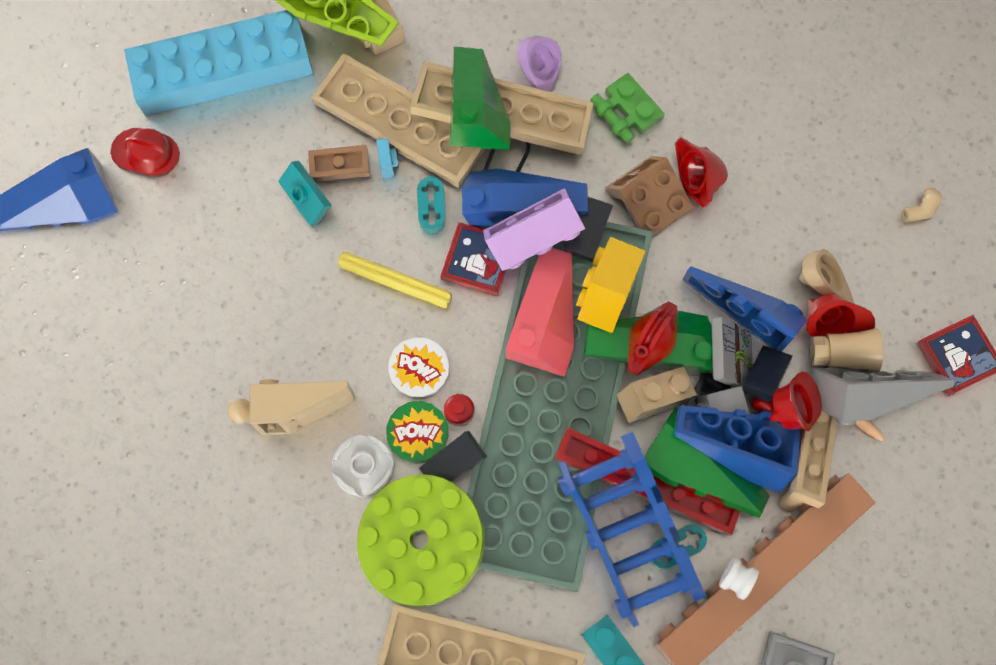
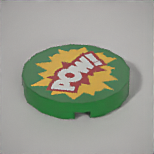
(417, 432)

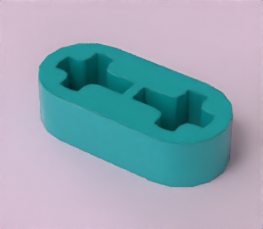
(425, 205)
(701, 543)

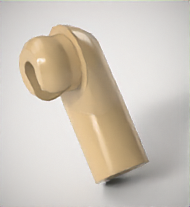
(930, 203)

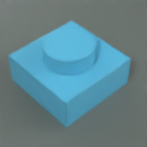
(387, 158)

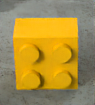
(609, 284)

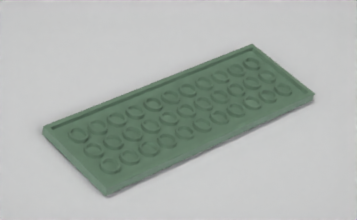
(526, 517)

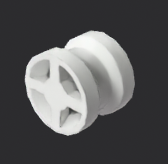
(738, 578)

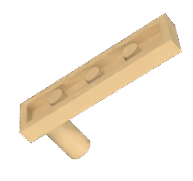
(813, 465)

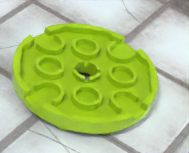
(452, 549)

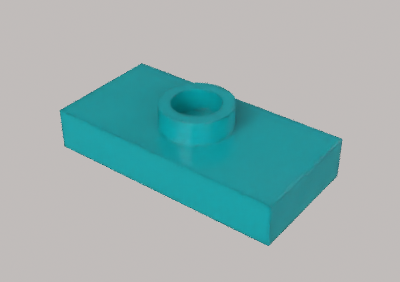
(304, 193)

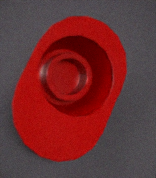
(145, 151)
(837, 316)
(797, 403)

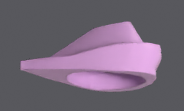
(540, 61)

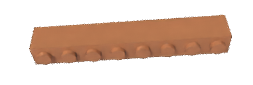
(778, 562)

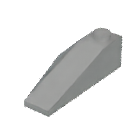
(862, 396)

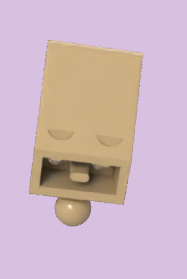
(289, 406)

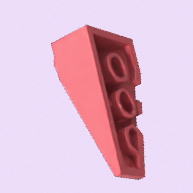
(545, 320)

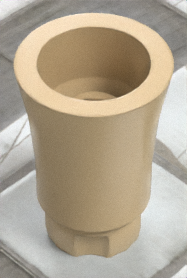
(848, 350)

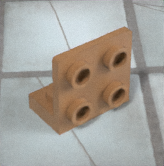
(651, 194)

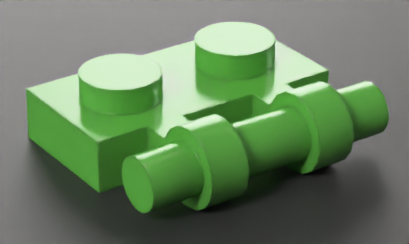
(634, 105)

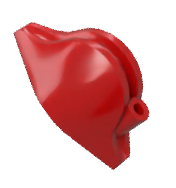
(699, 171)
(652, 338)

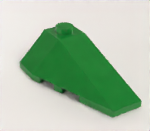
(476, 104)
(691, 350)
(681, 463)

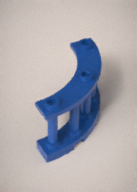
(654, 512)

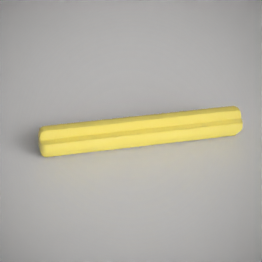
(395, 279)

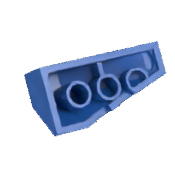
(500, 193)
(58, 194)
(766, 316)
(743, 443)

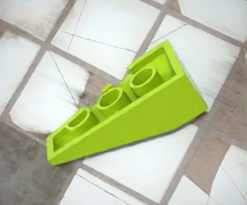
(351, 17)

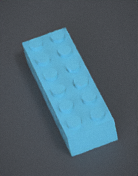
(217, 62)

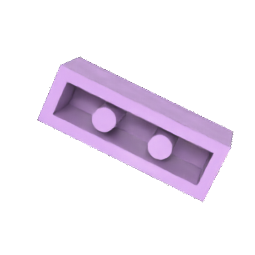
(533, 230)

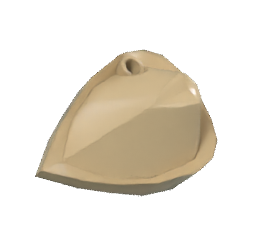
(824, 274)

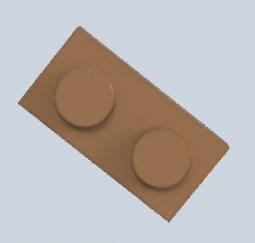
(339, 163)

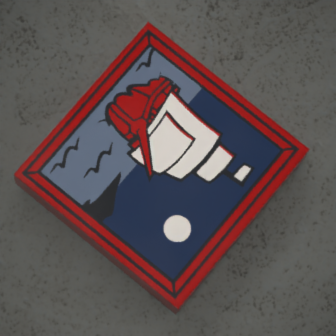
(472, 262)
(960, 353)

